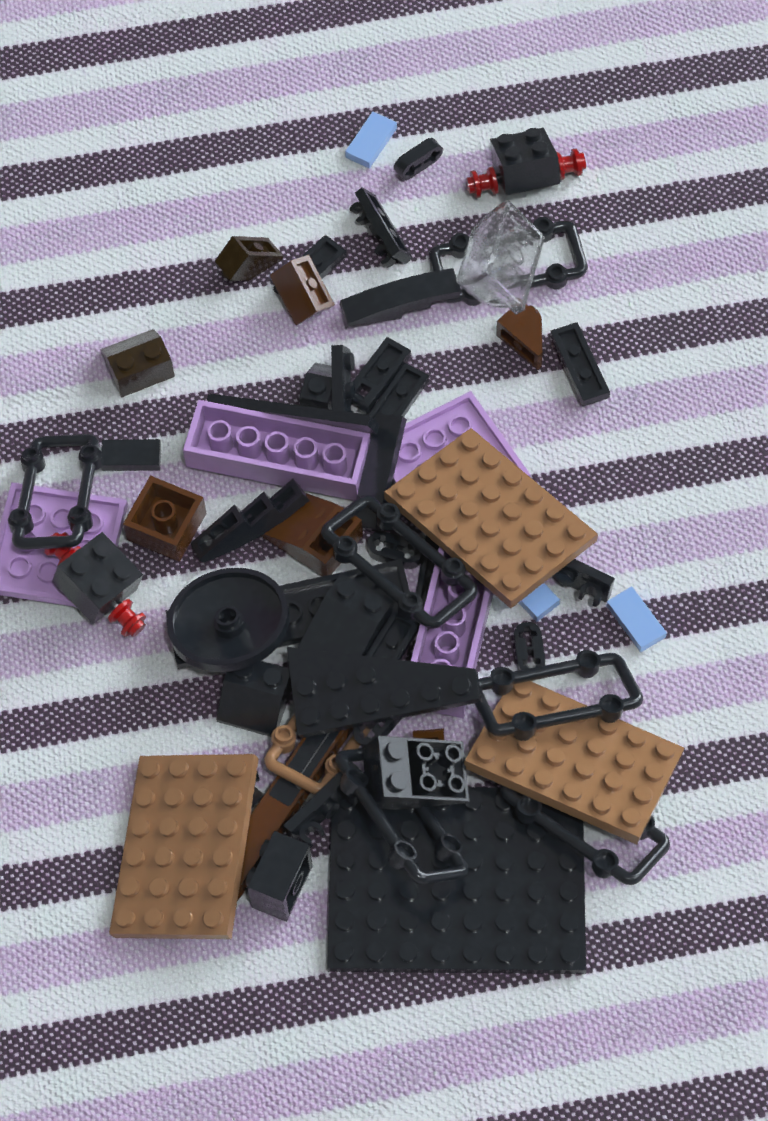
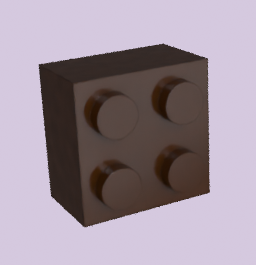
(164, 518)

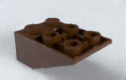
(302, 536)

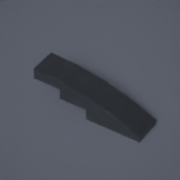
(399, 296)
(240, 527)

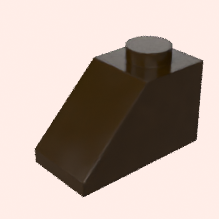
(247, 257)

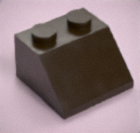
(138, 362)

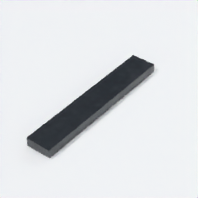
(336, 418)

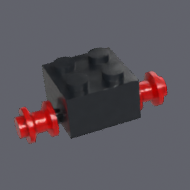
(524, 164)
(98, 581)

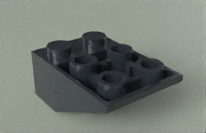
(415, 772)

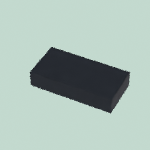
(131, 455)

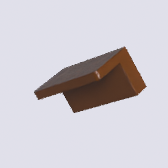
(301, 289)

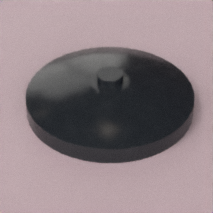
(228, 619)

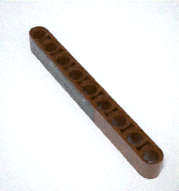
(285, 798)

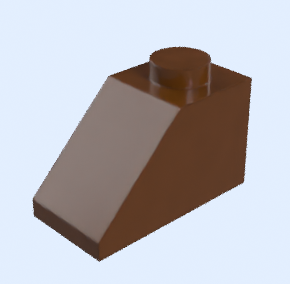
(523, 334)

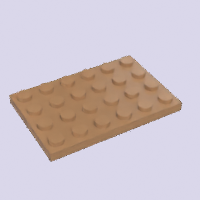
(491, 517)
(582, 767)
(184, 847)

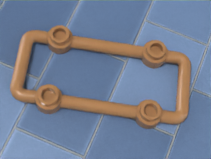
(284, 741)

